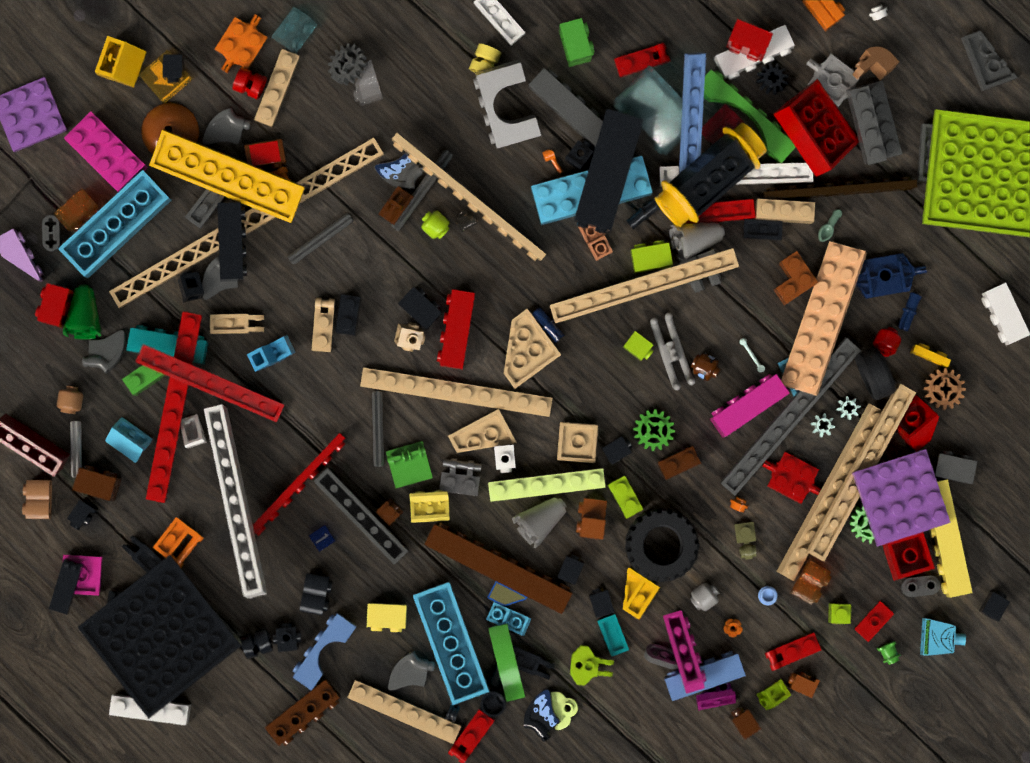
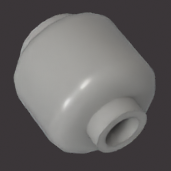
(705, 596)

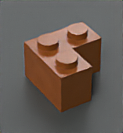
(799, 278)
(592, 518)

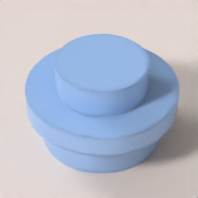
(767, 595)

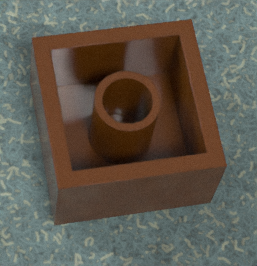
(97, 484)

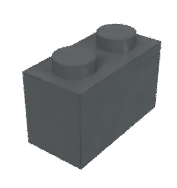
(955, 468)

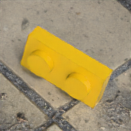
(938, 358)

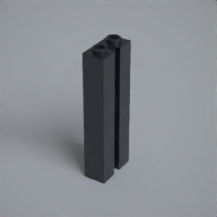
(608, 171)

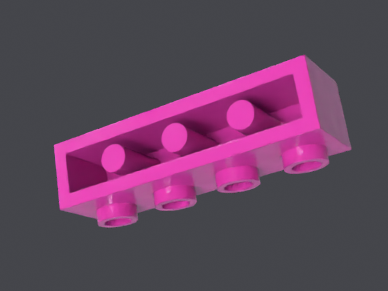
(683, 650)

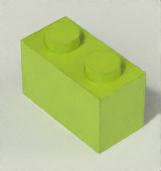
(651, 257)
(625, 497)

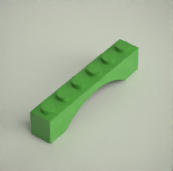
(775, 141)

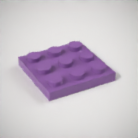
(30, 115)

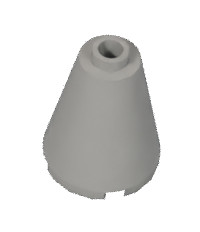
(694, 238)
(540, 520)

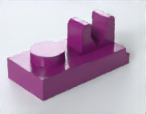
(715, 699)

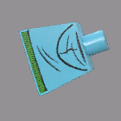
(939, 638)

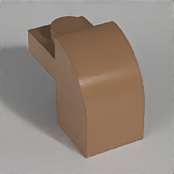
(877, 60)

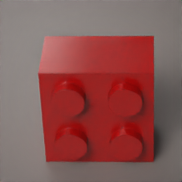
(749, 41)
(54, 305)
(908, 556)

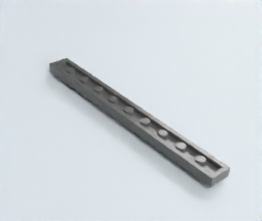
(786, 421)

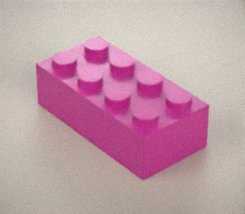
(105, 151)
(748, 406)

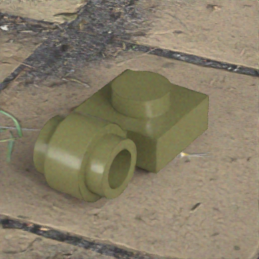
(745, 534)

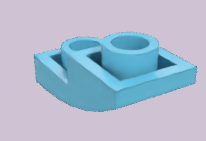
(516, 622)

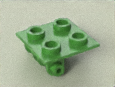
(409, 464)

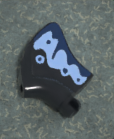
(541, 715)

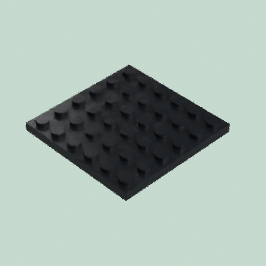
(159, 637)

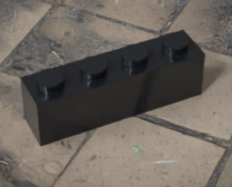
(230, 242)

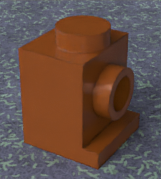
(803, 684)

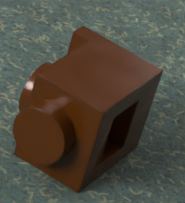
(389, 511)

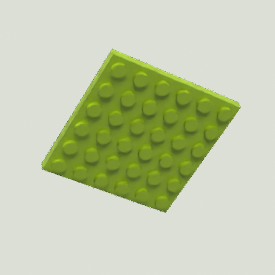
(979, 174)

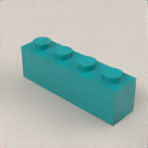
(162, 342)

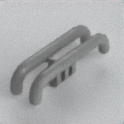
(672, 351)

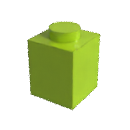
(638, 346)
(839, 613)

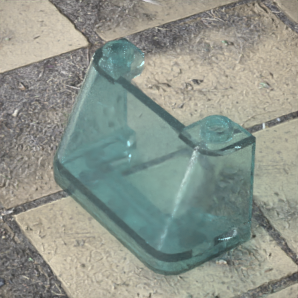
(659, 106)

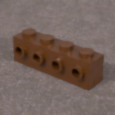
(302, 712)

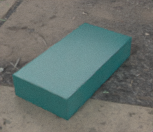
(613, 635)

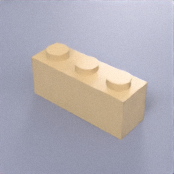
(785, 211)

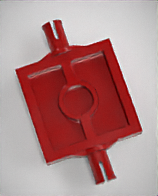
(792, 477)

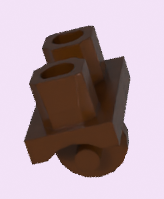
(396, 205)

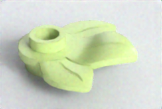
(559, 702)

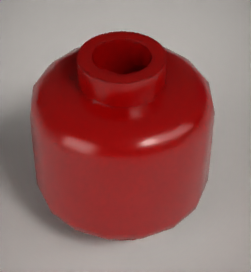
(887, 341)

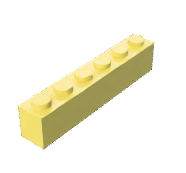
(950, 550)

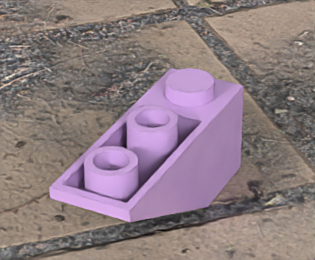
(14, 251)

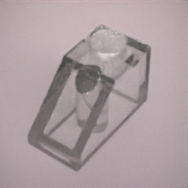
(367, 87)

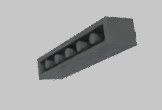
(567, 106)
(361, 516)

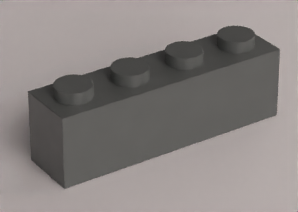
(866, 124)

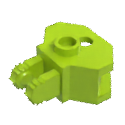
(589, 665)

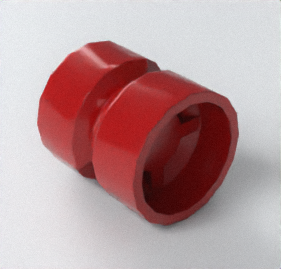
(243, 80)

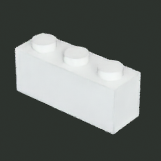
(1005, 314)

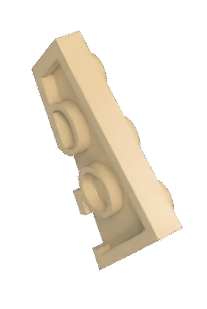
(482, 434)

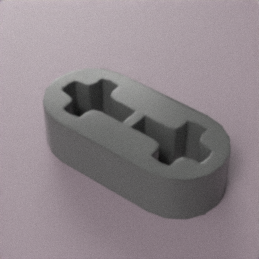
(46, 234)

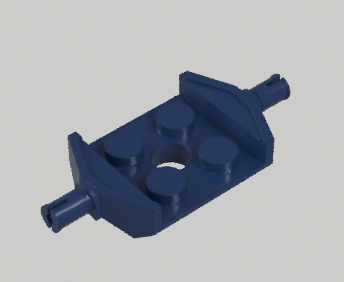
(900, 273)

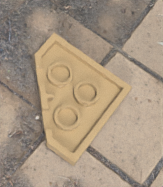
(527, 349)

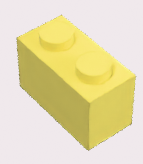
(386, 616)

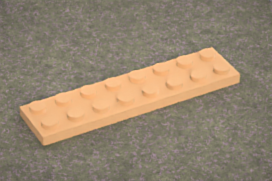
(823, 318)

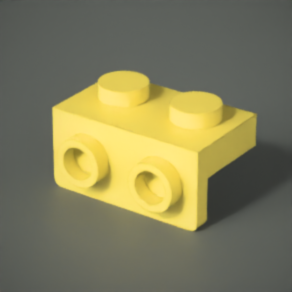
(429, 506)

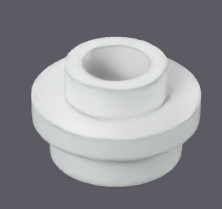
(878, 12)

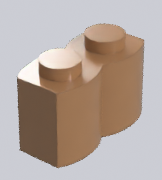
(38, 499)

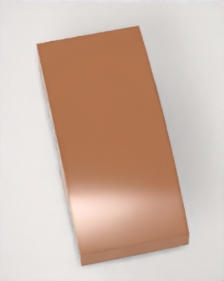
(596, 242)

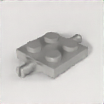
(834, 77)

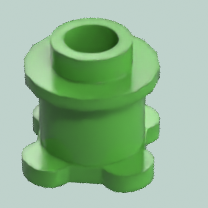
(889, 652)

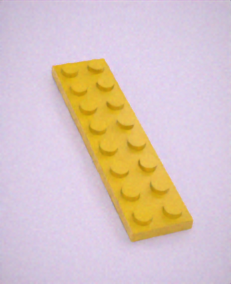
(227, 176)

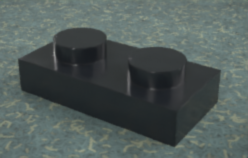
(762, 229)

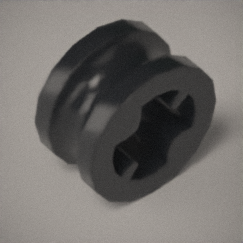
(452, 713)

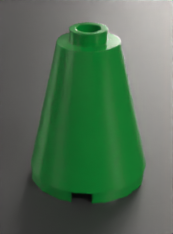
(82, 315)

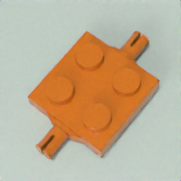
(241, 43)

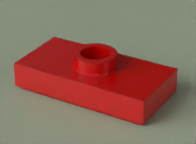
(873, 621)

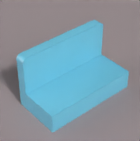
(128, 439)

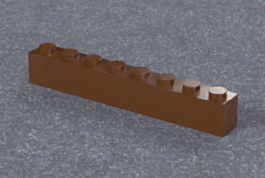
(497, 568)

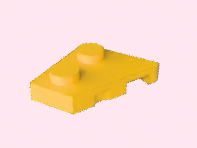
(638, 594)

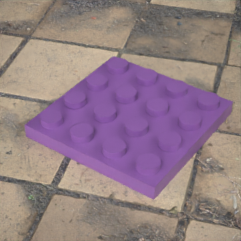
(901, 497)

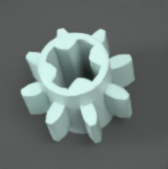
(845, 412)
(816, 424)

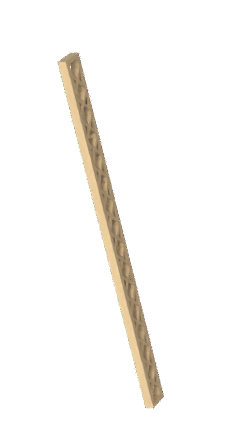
(254, 226)

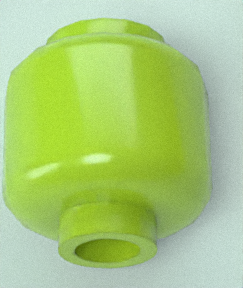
(435, 224)

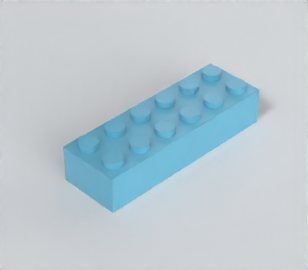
(561, 197)
(114, 224)
(451, 643)

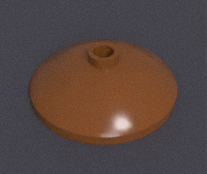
(169, 115)

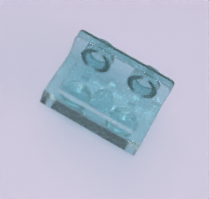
(294, 30)

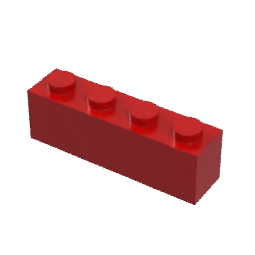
(457, 329)

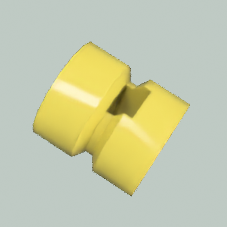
(485, 59)

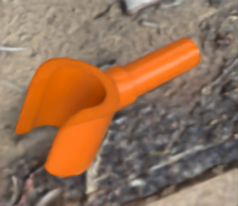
(549, 155)

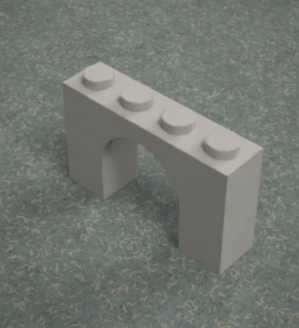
(490, 83)

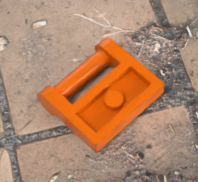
(173, 538)

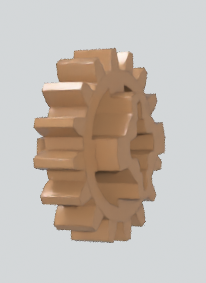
(945, 379)

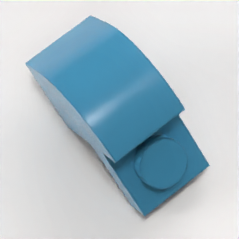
(271, 353)

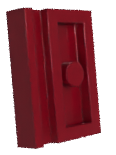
(722, 118)

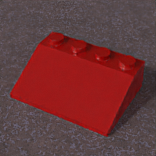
(816, 128)

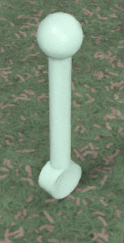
(760, 368)

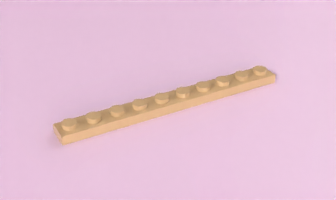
(462, 193)
(644, 285)
(456, 392)
(868, 457)
(797, 552)

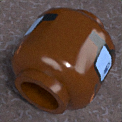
(705, 366)

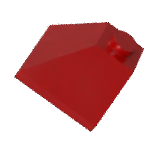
(917, 424)

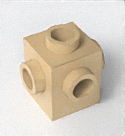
(409, 336)

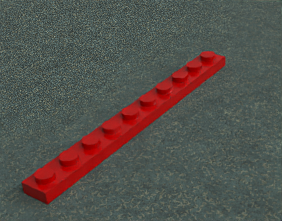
(173, 411)

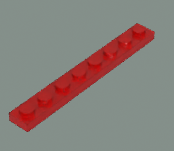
(209, 383)
(298, 485)

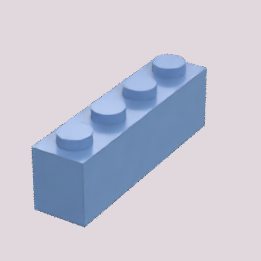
(716, 673)

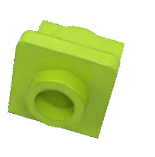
(773, 695)

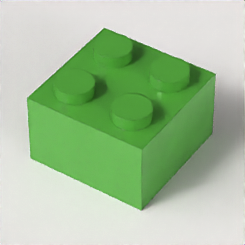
(575, 42)

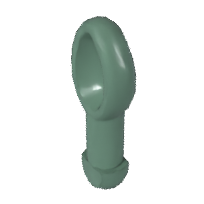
(827, 230)

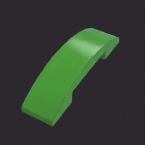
(506, 662)

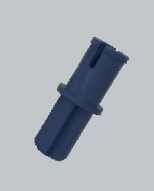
(909, 311)
(547, 324)

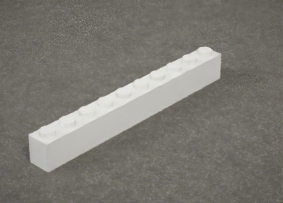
(235, 501)

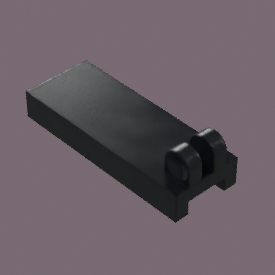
(65, 586)

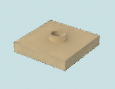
(577, 442)

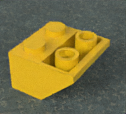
(120, 62)

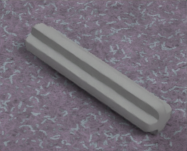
(76, 447)

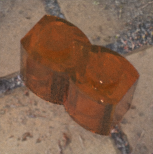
(810, 582)

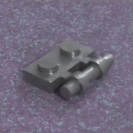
(459, 483)

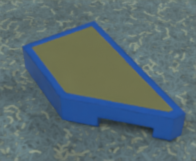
(504, 595)

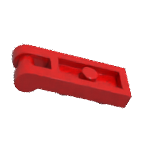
(640, 60)
(793, 651)
(471, 735)

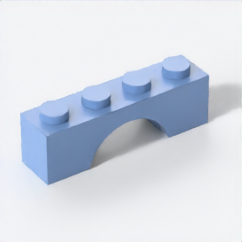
(309, 671)

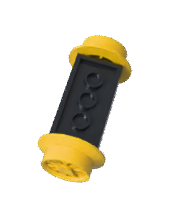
(711, 175)

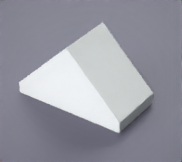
(192, 431)

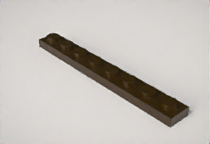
(847, 189)

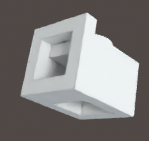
(500, 451)

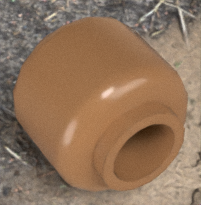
(70, 400)

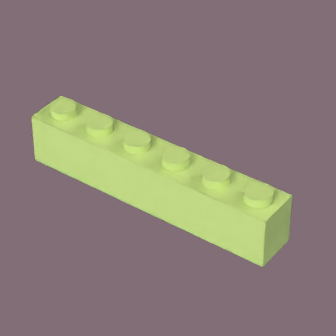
(546, 485)

